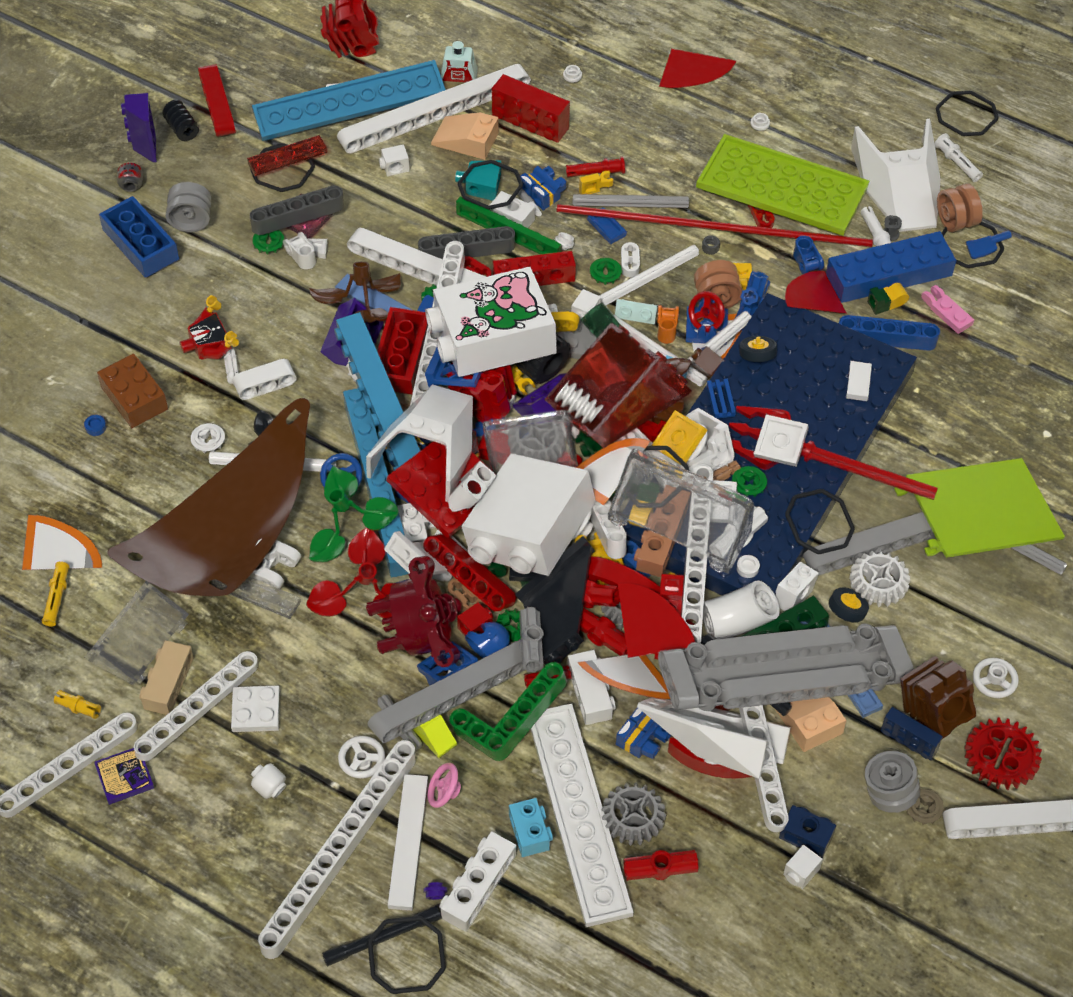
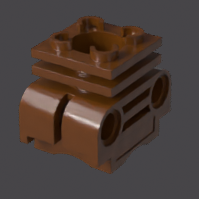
(938, 695)

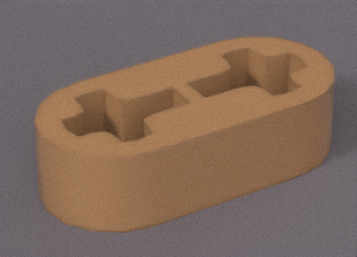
(466, 594)

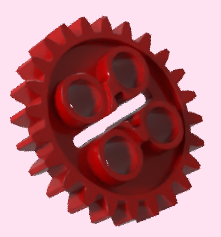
(1024, 762)

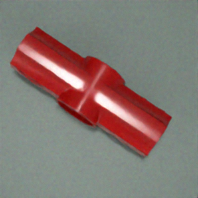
(600, 595)
(603, 632)
(675, 862)

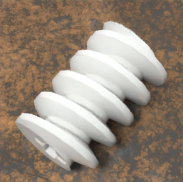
(578, 403)

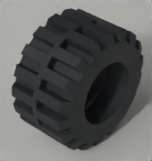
(546, 367)

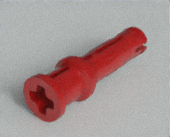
(612, 165)

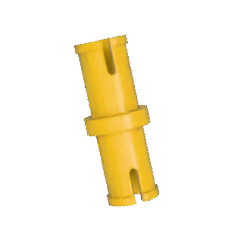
(77, 704)

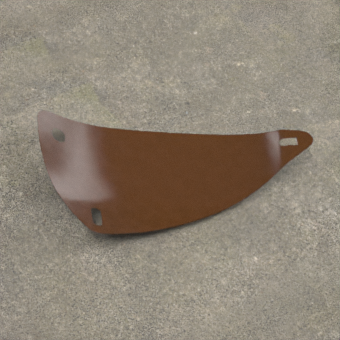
(222, 521)

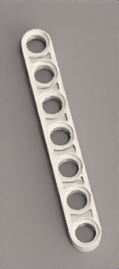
(192, 715)
(770, 767)
(60, 774)

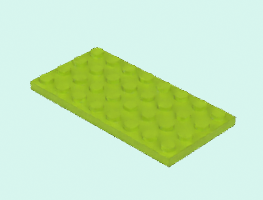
(783, 184)

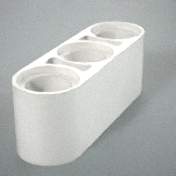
(264, 379)

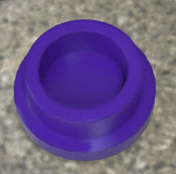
(435, 891)

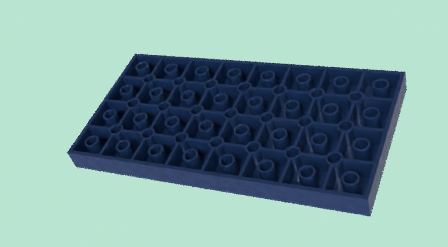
(811, 384)

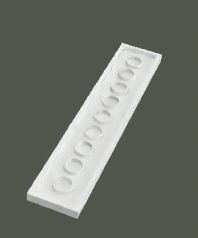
(579, 817)

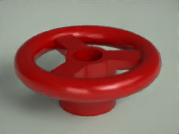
(716, 310)

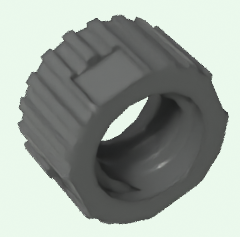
(710, 239)

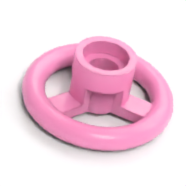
(447, 787)

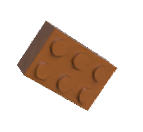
(132, 390)

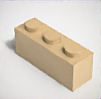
(166, 677)

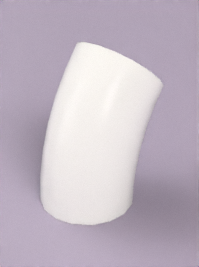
(740, 611)

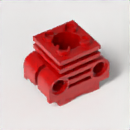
(351, 27)
(491, 393)

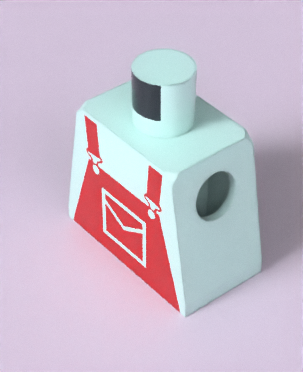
(459, 63)

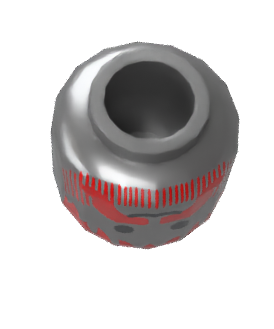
(130, 177)

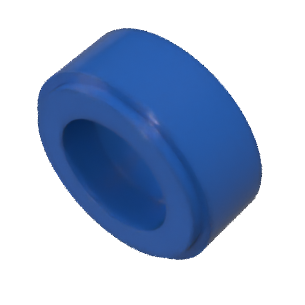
(95, 425)

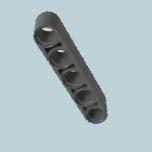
(296, 210)
(475, 242)

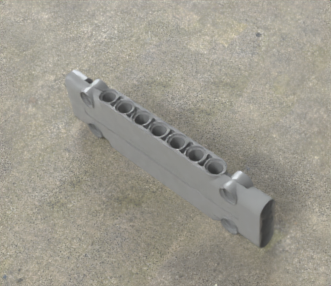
(784, 667)

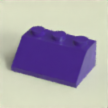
(140, 125)
(331, 346)
(534, 401)

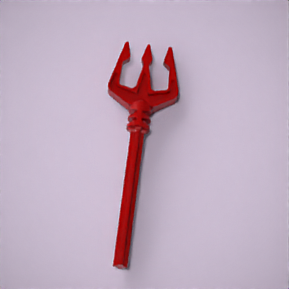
(811, 452)

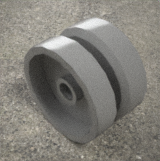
(188, 207)
(892, 781)

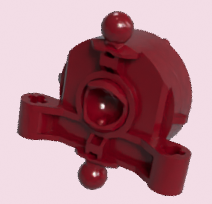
(419, 615)

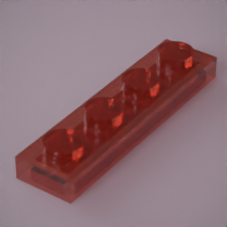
(287, 155)

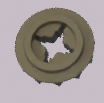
(935, 810)

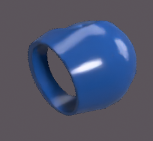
(492, 640)

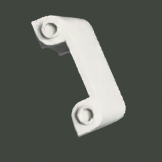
(719, 443)

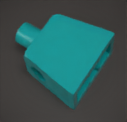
(482, 180)

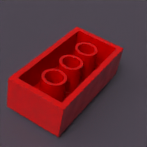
(530, 108)
(402, 347)

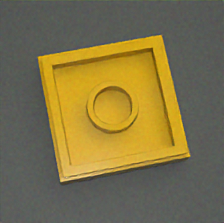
(680, 435)

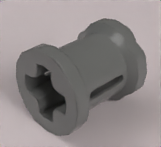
(893, 227)

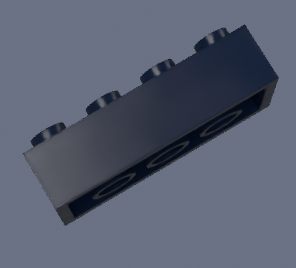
(911, 733)

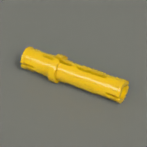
(57, 585)

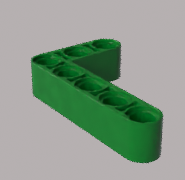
(513, 717)

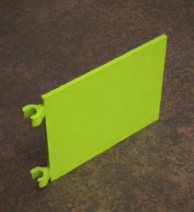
(985, 509)

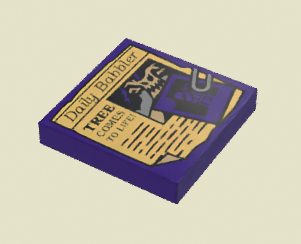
(123, 776)

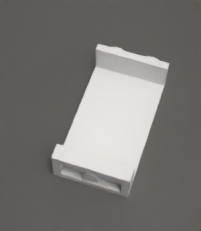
(404, 551)

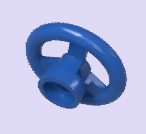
(341, 456)

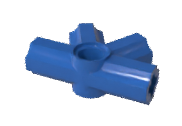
(755, 293)

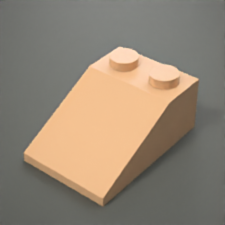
(467, 134)
(814, 722)

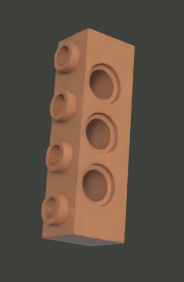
(650, 560)

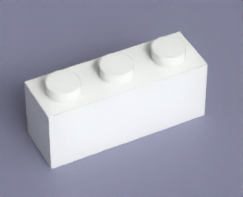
(590, 691)

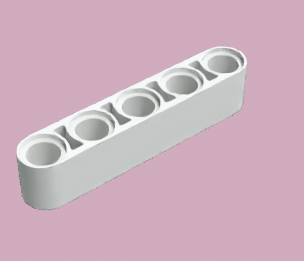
(611, 536)

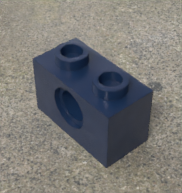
(817, 840)

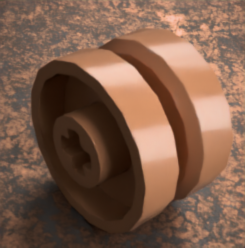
(959, 207)
(721, 279)

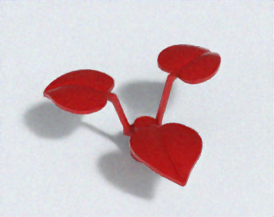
(364, 550)

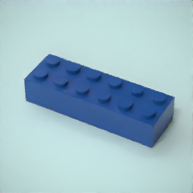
(903, 262)

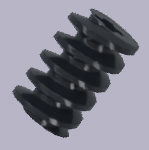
(180, 120)

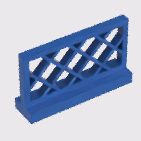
(437, 369)

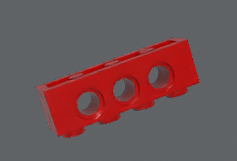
(547, 268)

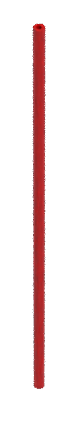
(713, 225)

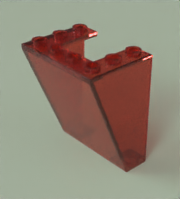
(624, 382)

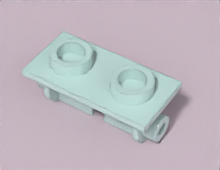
(636, 311)

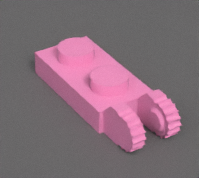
(947, 309)

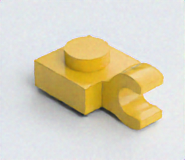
(592, 183)
(744, 272)
(521, 382)

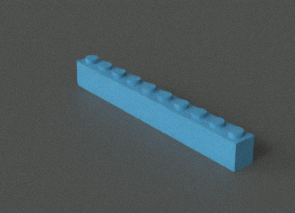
(375, 385)
(365, 439)

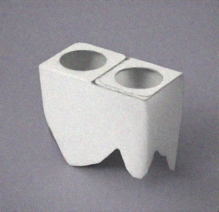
(461, 496)

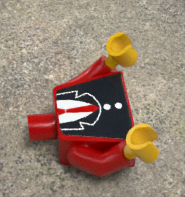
(208, 334)

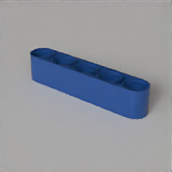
(895, 332)

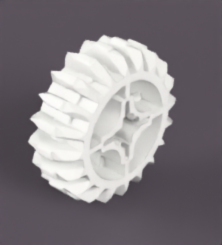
(880, 589)

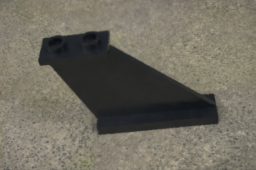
(560, 601)

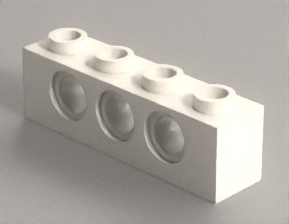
(464, 914)

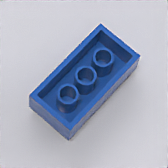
(139, 236)

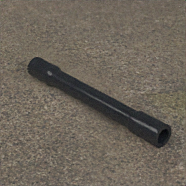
(345, 950)

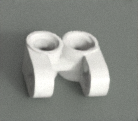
(278, 553)

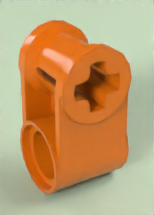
(667, 324)

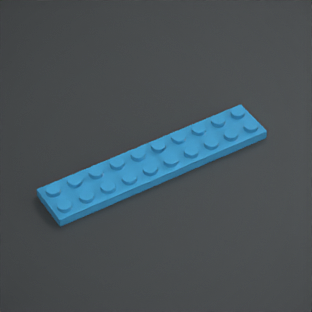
(347, 100)

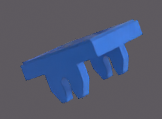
(702, 336)
(426, 666)

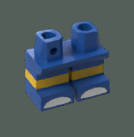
(542, 186)
(638, 735)

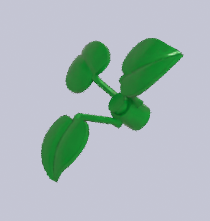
(338, 489)

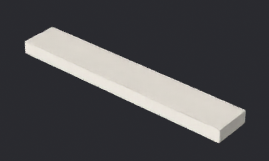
(408, 842)

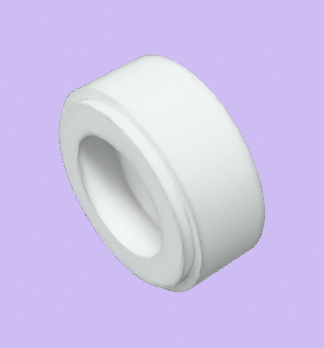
(748, 566)

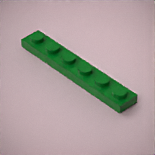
(523, 236)

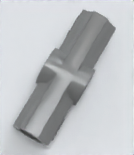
(531, 639)

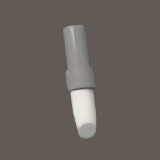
(526, 198)

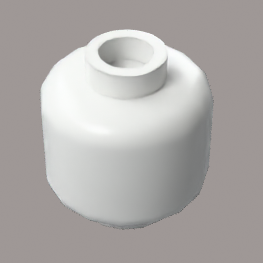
(268, 781)

